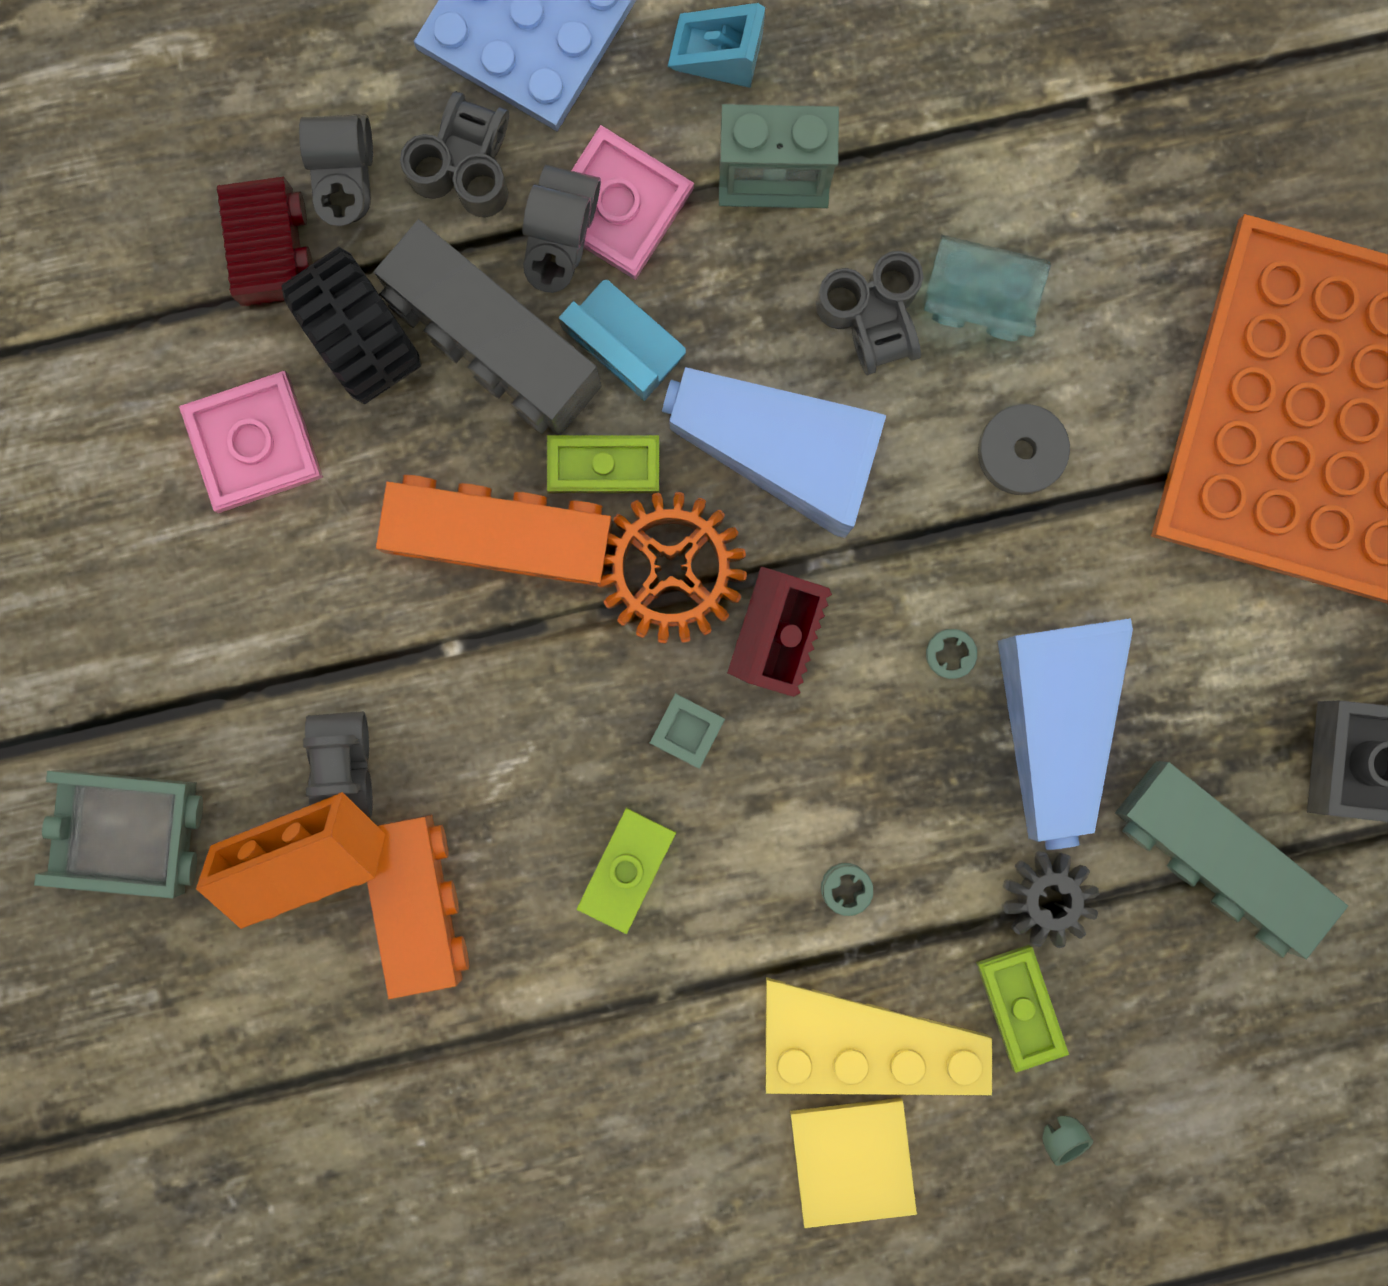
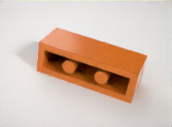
(292, 861)
(415, 910)

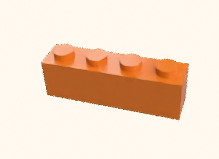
(494, 532)

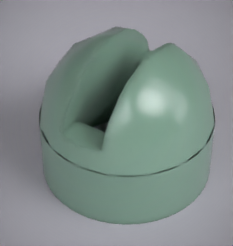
(1067, 1141)

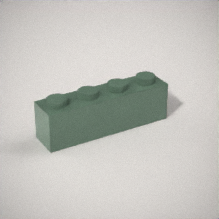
(1231, 860)

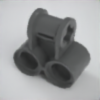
(467, 147)
(337, 153)
(557, 225)
(880, 319)
(339, 758)

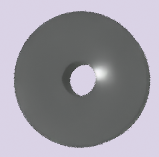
(1041, 431)

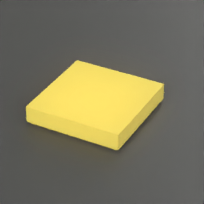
(853, 1162)

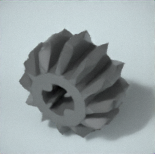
(1068, 911)

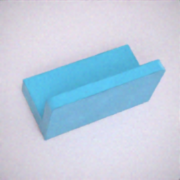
(623, 338)

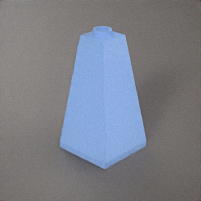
(785, 442)
(1062, 720)

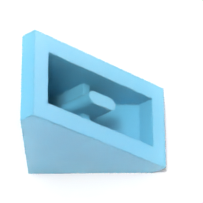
(719, 43)

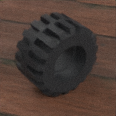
(350, 325)

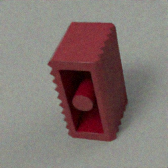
(262, 237)
(778, 632)

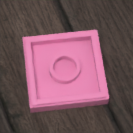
(634, 202)
(251, 442)

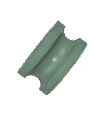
(966, 662)
(861, 898)

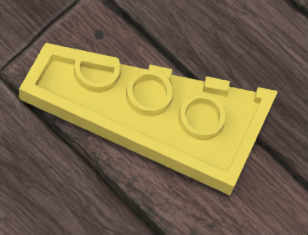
(858, 1048)

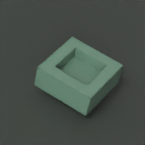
(687, 731)

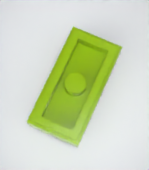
(603, 463)
(626, 870)
(1022, 1008)

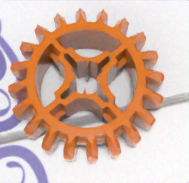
(703, 532)

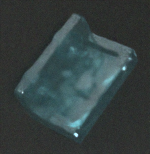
(985, 288)

